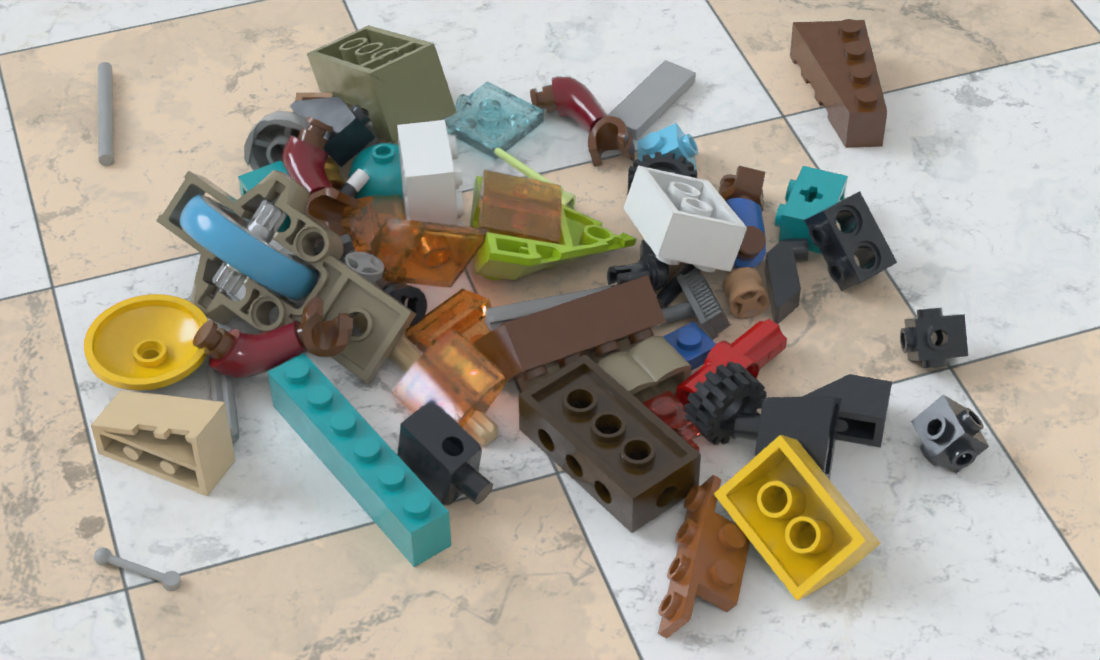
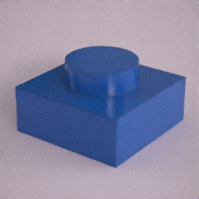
(691, 344)

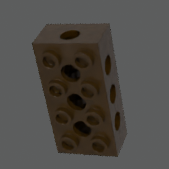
(609, 442)

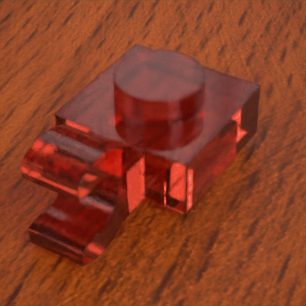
(672, 413)

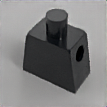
(806, 419)
(442, 455)

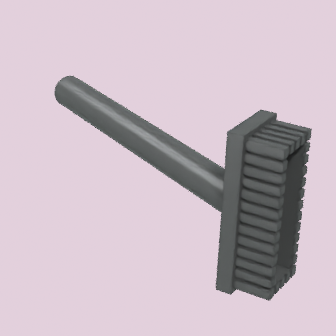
(700, 304)

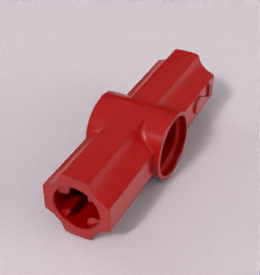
(750, 350)

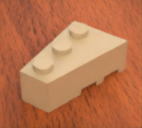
(167, 437)

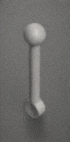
(170, 580)

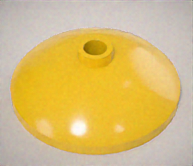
(145, 342)

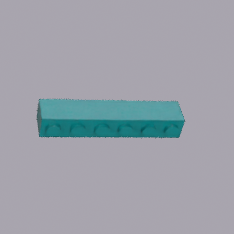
(360, 460)

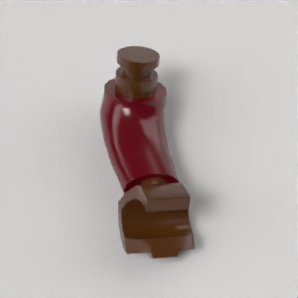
(578, 103)
(305, 163)
(248, 355)

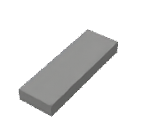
(653, 97)

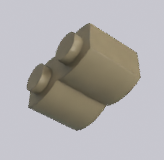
(647, 368)

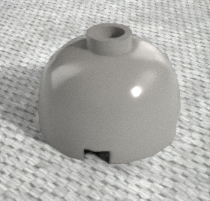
(269, 136)

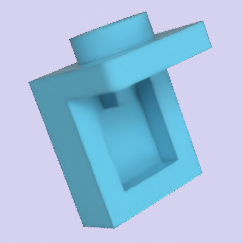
(669, 140)

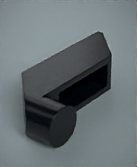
(783, 276)

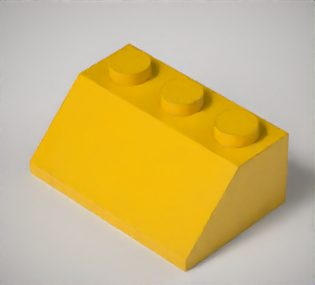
(796, 517)

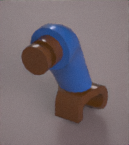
(745, 197)

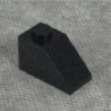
(348, 125)
(862, 407)

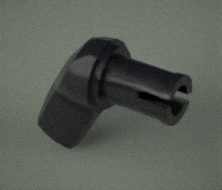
(647, 265)

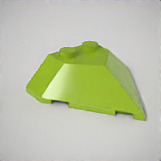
(517, 257)

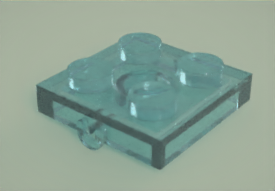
(492, 119)

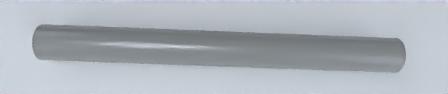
(105, 114)

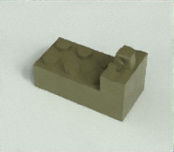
(387, 75)

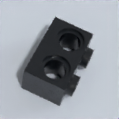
(857, 237)

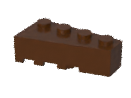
(845, 79)
(573, 329)

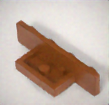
(707, 560)

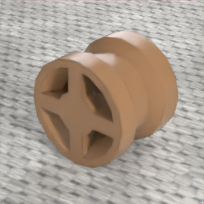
(746, 293)

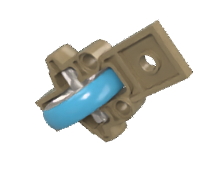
(244, 247)

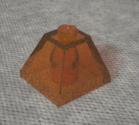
(425, 251)

